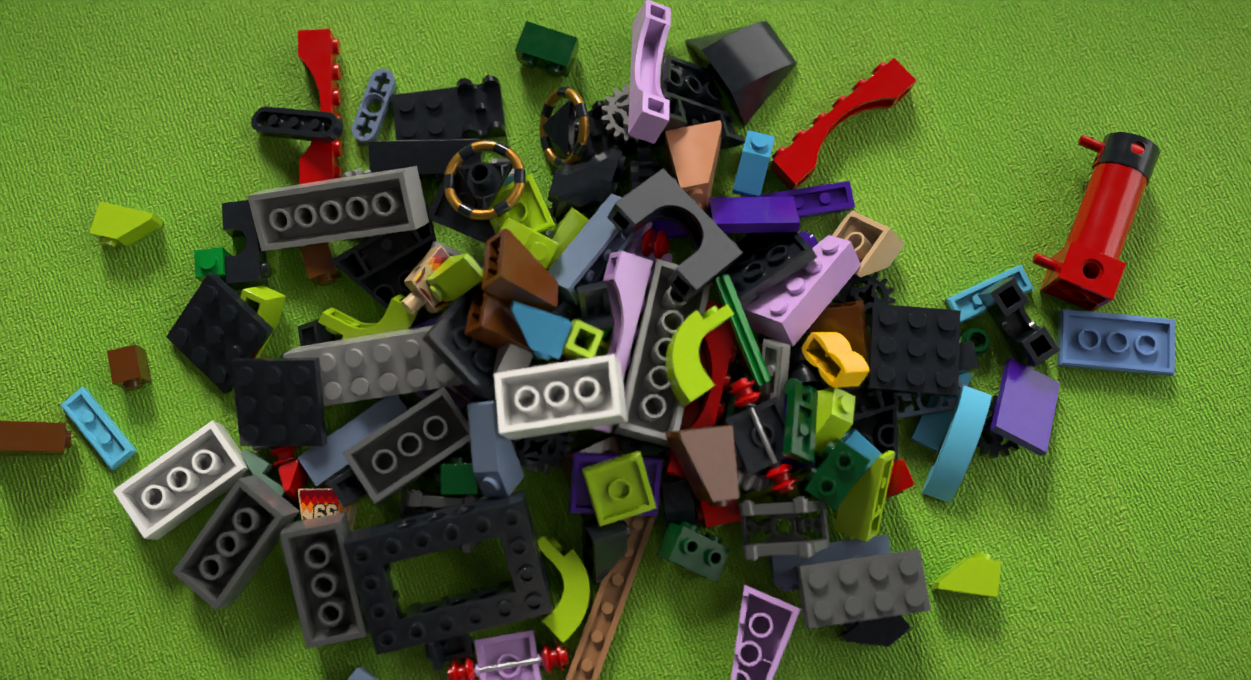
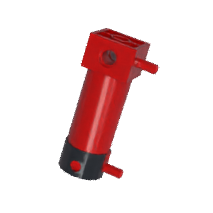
(1089, 264)

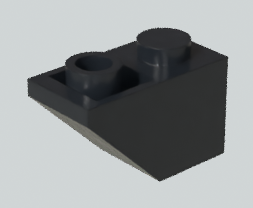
(875, 631)

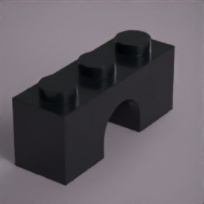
(250, 266)
(1006, 306)

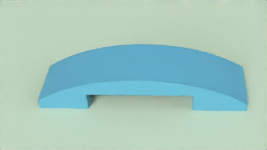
(958, 444)

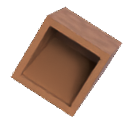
(693, 159)

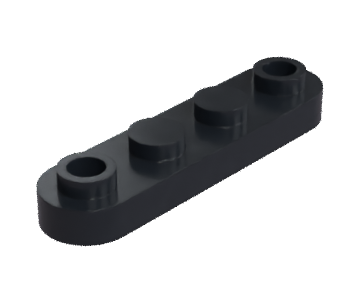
(297, 124)

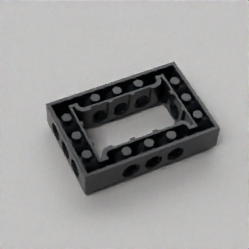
(375, 547)

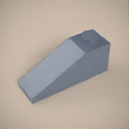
(492, 453)

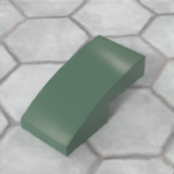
(263, 469)

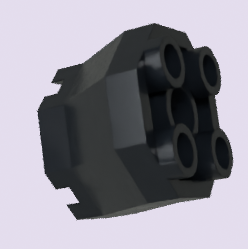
(586, 183)

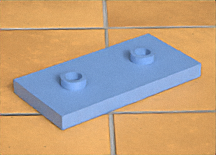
(1116, 342)

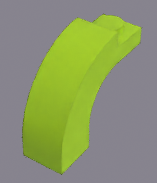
(394, 319)
(584, 342)
(682, 356)
(576, 594)

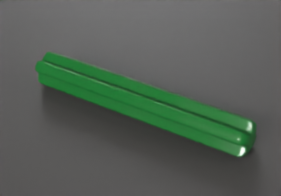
(742, 330)

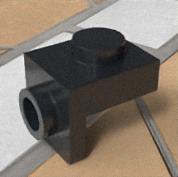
(595, 305)
(449, 649)

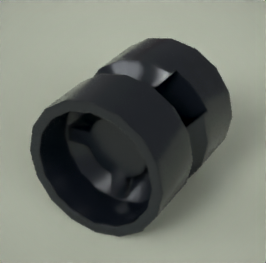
(803, 371)

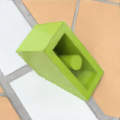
(122, 225)
(536, 243)
(454, 277)
(833, 417)
(972, 576)

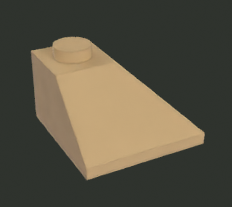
(873, 242)

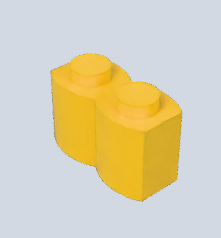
(835, 359)

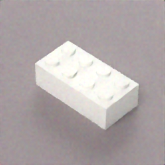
(560, 397)
(182, 481)

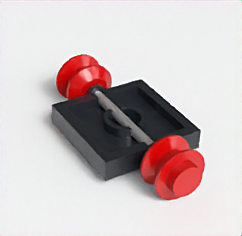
(760, 435)

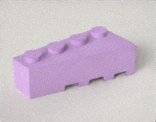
(797, 302)
(761, 635)

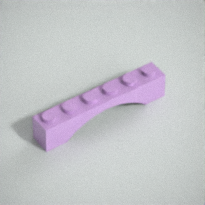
(646, 102)
(626, 284)

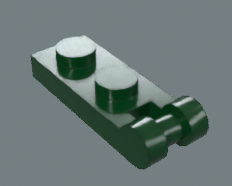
(800, 421)

